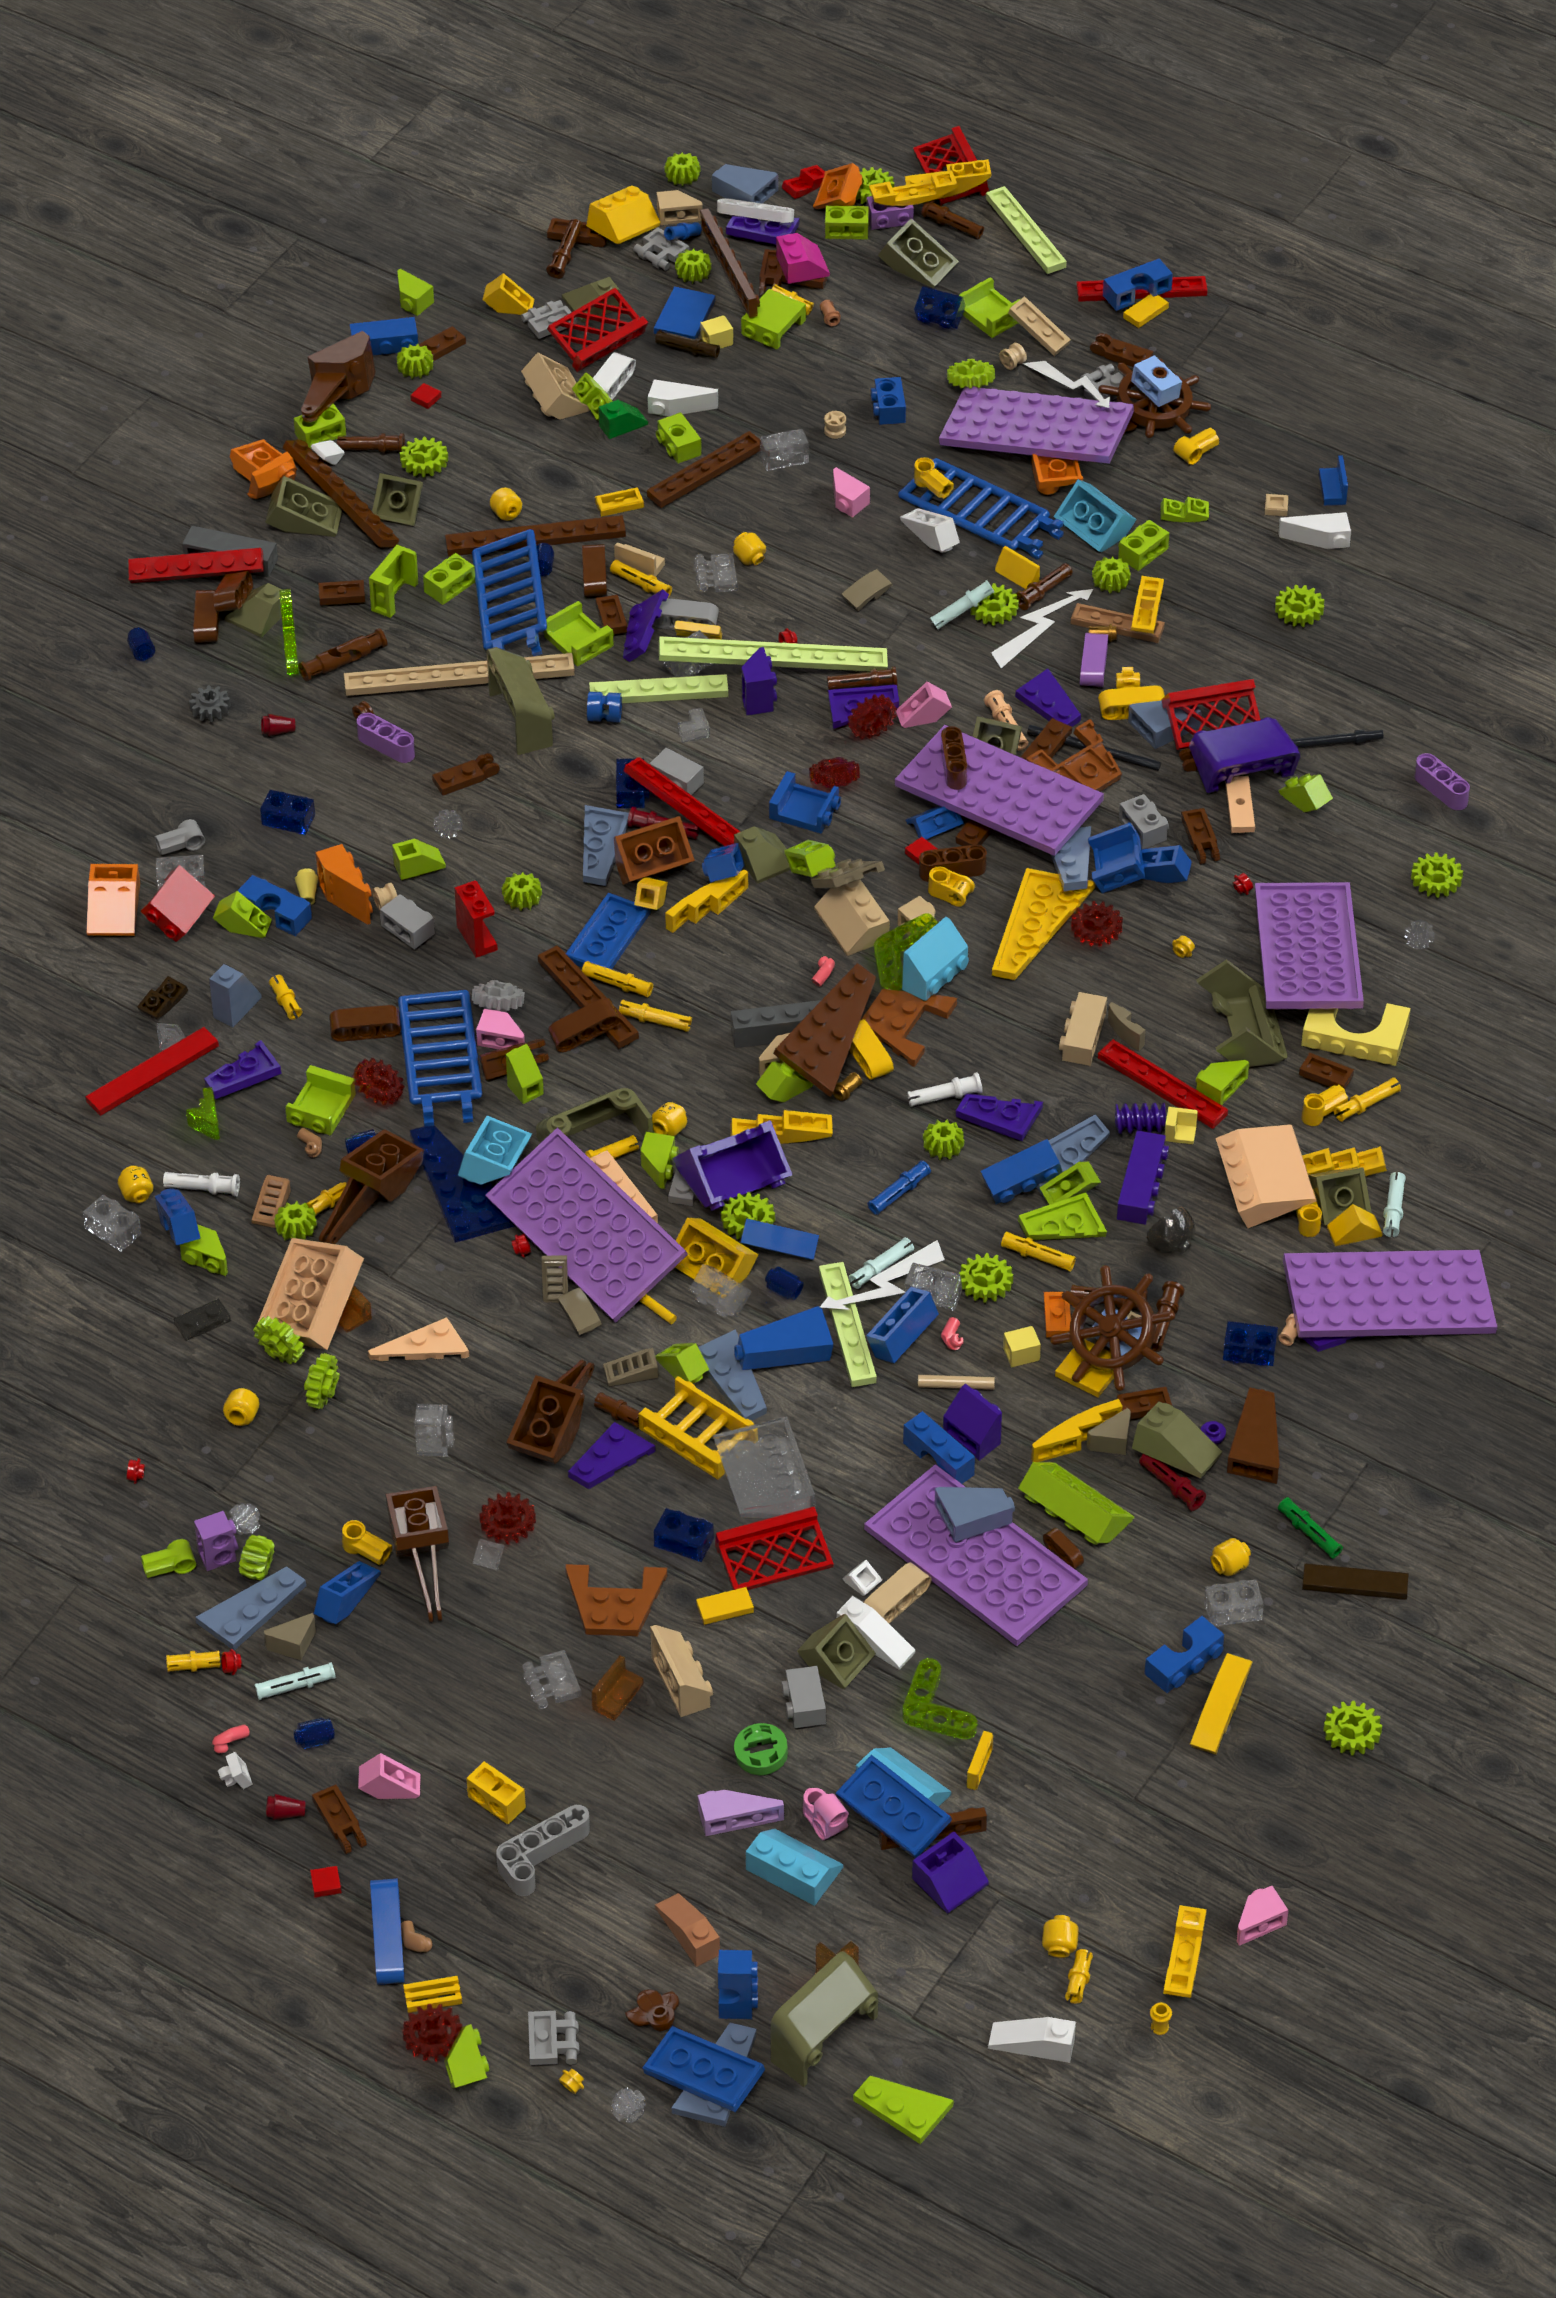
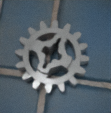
(498, 996)

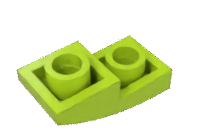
(591, 394)
(1191, 511)

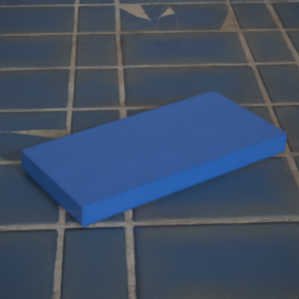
(608, 932)
(893, 1806)
(703, 2068)

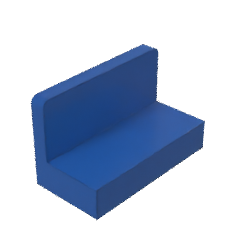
(1334, 484)
(935, 821)

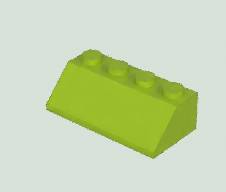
(1074, 1502)

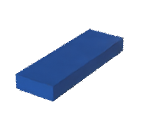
(779, 1239)

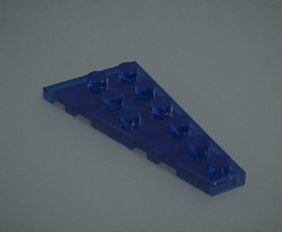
(461, 1201)

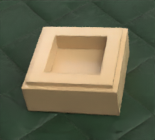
(1276, 505)

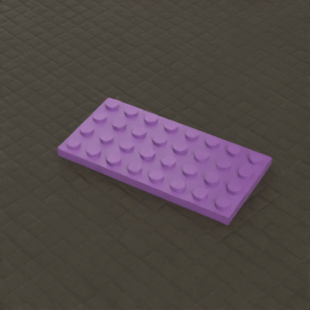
(1036, 424)
(1004, 793)
(1308, 946)
(581, 1213)
(1389, 1293)
(995, 1575)

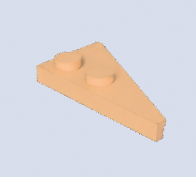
(427, 1342)

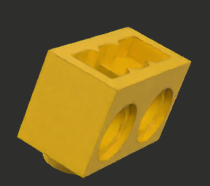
(496, 1792)

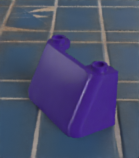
(1243, 750)
(734, 1165)

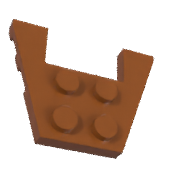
(1090, 766)
(895, 1015)
(614, 1609)

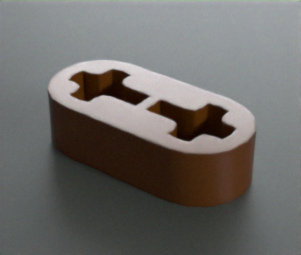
(1063, 1548)

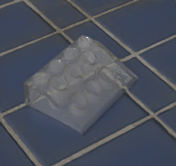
(765, 1469)

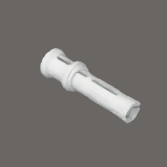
(956, 1088)
(212, 1183)

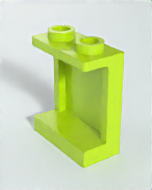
(988, 308)
(774, 318)
(388, 578)
(577, 634)
(321, 1101)

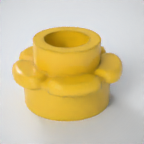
(1183, 946)
(571, 2080)

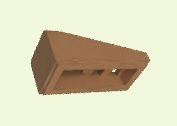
(274, 1187)

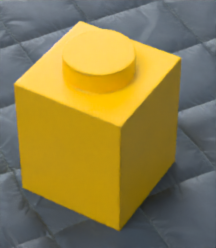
(650, 893)

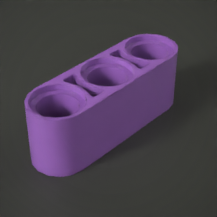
(1094, 659)
(385, 737)
(1442, 781)

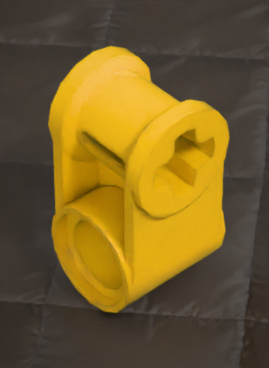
(948, 886)

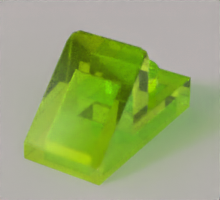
(204, 1117)

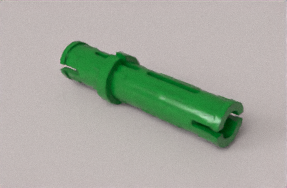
(1289, 1509)

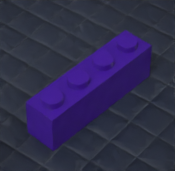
(1141, 1177)

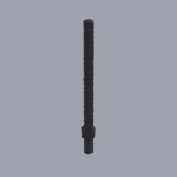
(1358, 737)
(1117, 754)

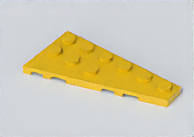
(1034, 920)

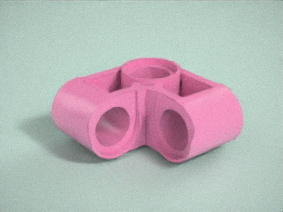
(827, 1813)

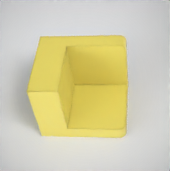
(717, 331)
(1181, 1125)
(1021, 1346)

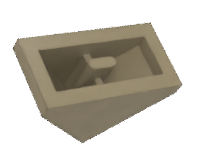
(1111, 1435)
(291, 1637)

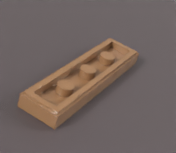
(1093, 616)

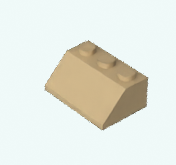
(553, 387)
(852, 916)
(679, 1671)

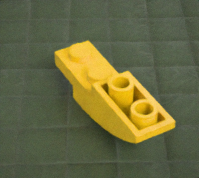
(966, 174)

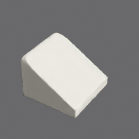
(328, 451)
(862, 1578)

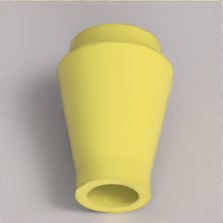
(307, 884)

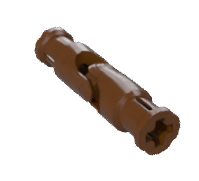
(345, 653)

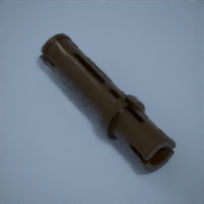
(696, 346)

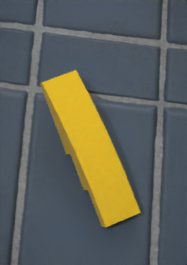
(1147, 604)
(712, 897)
(791, 1126)
(1324, 1161)
(1067, 1436)
(1221, 1703)

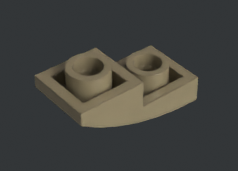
(866, 588)
(1130, 1032)
(579, 1311)

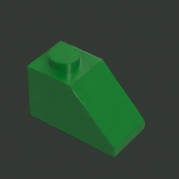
(620, 418)

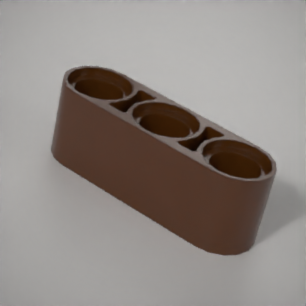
(594, 570)
(232, 591)
(205, 617)
(954, 757)
(963, 860)
(364, 1023)
(584, 1025)

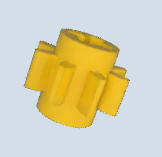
(1127, 678)

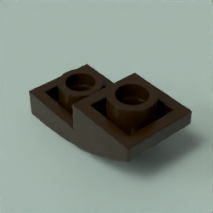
(163, 999)

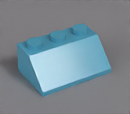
(1094, 516)
(934, 960)
(493, 1151)
(911, 1774)
(791, 1865)

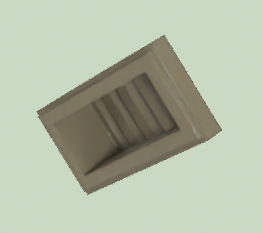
(554, 1279)
(630, 1361)

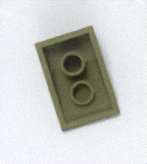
(917, 255)
(302, 510)
(1175, 1440)

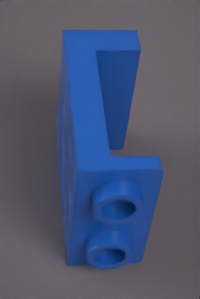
(803, 805)
(1117, 857)

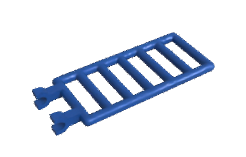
(1021, 540)
(537, 595)
(411, 1049)

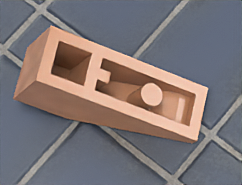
(690, 1929)

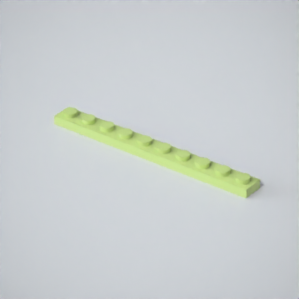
(781, 653)

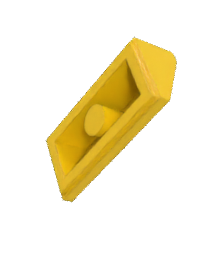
(1017, 568)

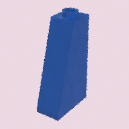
(786, 1342)

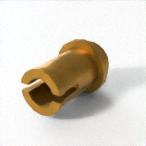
(1110, 630)
(848, 1085)

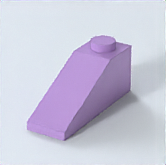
(732, 1811)

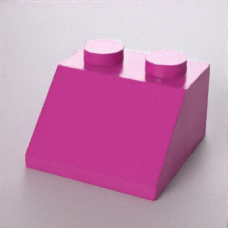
(800, 258)

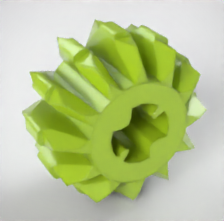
(682, 169)
(693, 265)
(415, 361)
(1111, 574)
(521, 891)
(943, 1139)
(295, 1221)
(256, 1557)

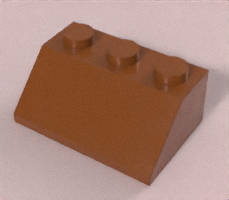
(652, 850)

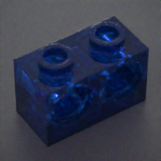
(942, 302)
(628, 790)
(287, 812)
(1250, 1343)
(683, 1534)

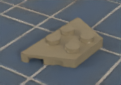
(845, 872)

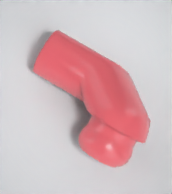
(826, 967)
(949, 1334)
(230, 1735)

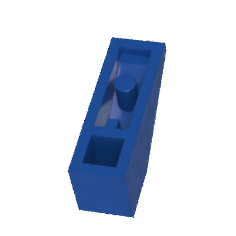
(1166, 864)
(344, 1592)

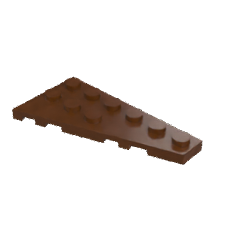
(825, 1035)

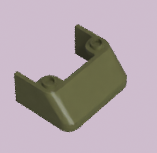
(513, 678)
(1253, 1027)
(597, 1111)
(817, 2012)

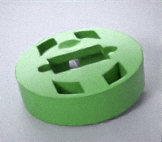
(763, 1761)

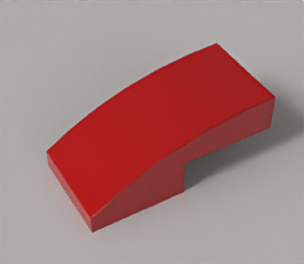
(807, 182)

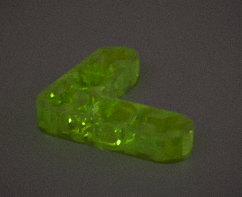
(288, 632)
(890, 944)
(924, 1705)

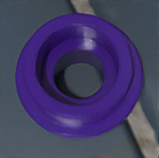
(1218, 1433)

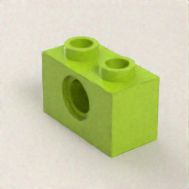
(679, 438)

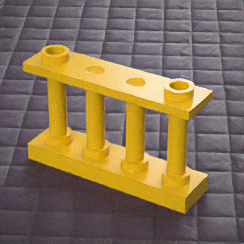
(674, 1435)

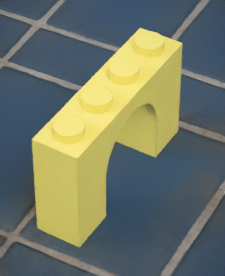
(1378, 1045)

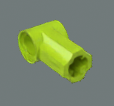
(176, 1558)

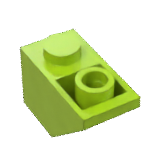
(1307, 792)
(416, 858)
(241, 916)
(523, 1074)
(782, 1082)
(657, 1157)
(205, 1252)
(464, 2060)

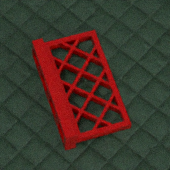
(962, 151)
(610, 341)
(1207, 695)
(768, 1530)

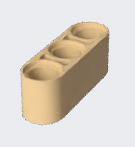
(899, 1592)

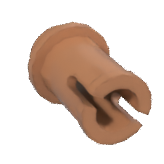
(831, 316)

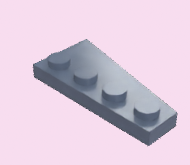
(599, 832)
(1073, 861)
(1078, 1143)
(726, 1373)
(247, 1611)
(734, 2038)

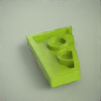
(1063, 1220)
(903, 2107)

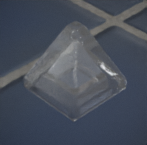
(168, 1035)
(488, 1554)

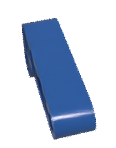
(387, 1931)

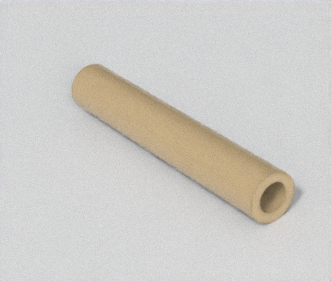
(955, 1382)

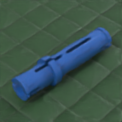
(906, 1182)

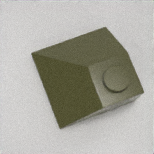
(587, 293)
(397, 499)
(259, 610)
(998, 733)
(762, 853)
(1339, 1190)
(837, 1651)

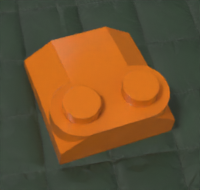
(839, 187)
(252, 457)
(1054, 472)
(268, 476)

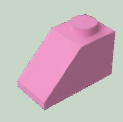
(849, 493)
(924, 706)
(498, 1030)
(388, 1779)
(1261, 1915)

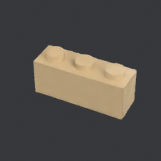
(1083, 1028)

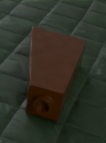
(1255, 1443)

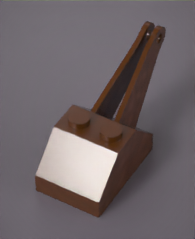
(338, 373)
(374, 1169)
(551, 1414)
(417, 1528)

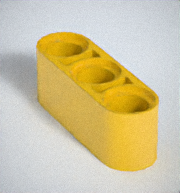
(1115, 702)
(870, 1052)

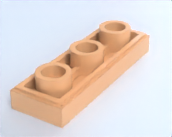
(1240, 805)

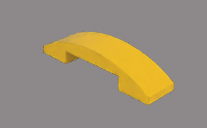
(916, 193)
(1185, 1951)

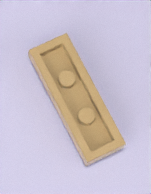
(1039, 326)

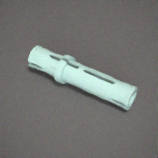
(969, 600)
(1393, 1212)
(880, 1263)
(264, 1689)

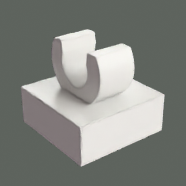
(235, 1772)

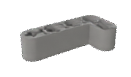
(571, 1827)

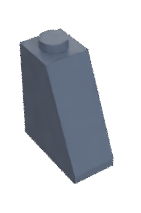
(744, 183)
(1153, 722)
(231, 995)
(973, 1510)

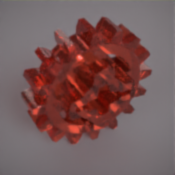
(872, 716)
(834, 772)
(1096, 923)
(378, 1081)
(507, 1518)
(432, 2031)

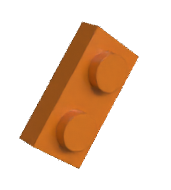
(1056, 1314)

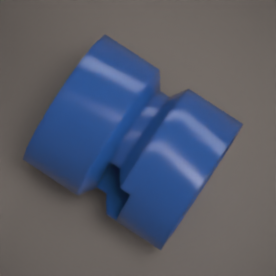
(596, 703)

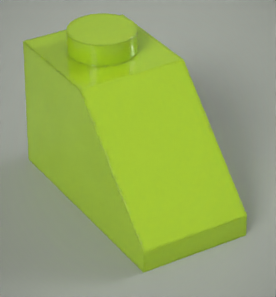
(414, 293)
(1222, 1079)
(1070, 1183)
(683, 1361)

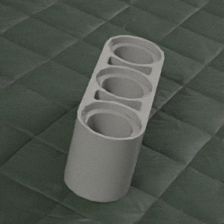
(686, 611)

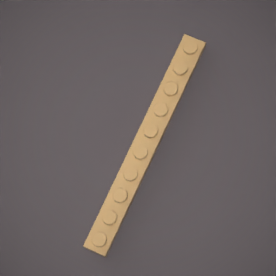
(447, 675)

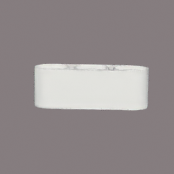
(615, 373)

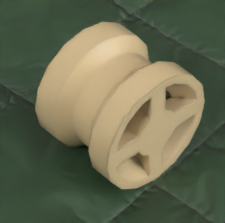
(1013, 356)
(835, 424)
(383, 895)

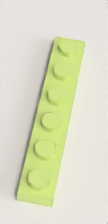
(1026, 230)
(665, 688)
(848, 1326)

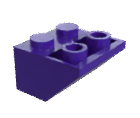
(758, 684)
(974, 1422)
(949, 1872)

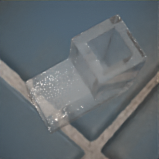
(695, 728)

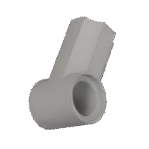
(186, 835)

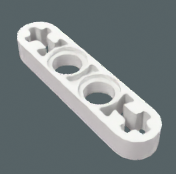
(755, 210)

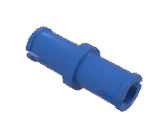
(682, 231)

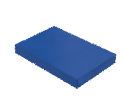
(685, 312)

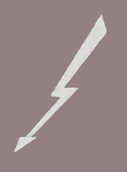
(1048, 370)
(1016, 645)
(927, 1256)

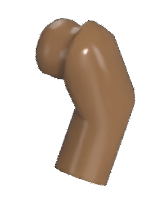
(313, 1142)
(414, 1941)

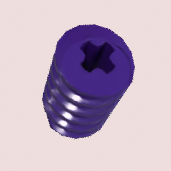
(1140, 1118)

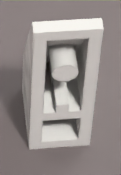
(672, 398)
(932, 528)
(1320, 530)
(878, 1633)
(1035, 2037)

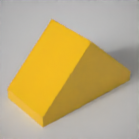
(1354, 1226)

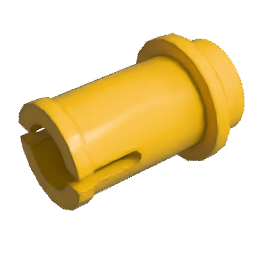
(1160, 2016)

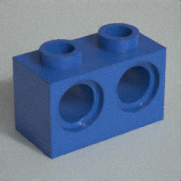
(889, 401)
(723, 862)

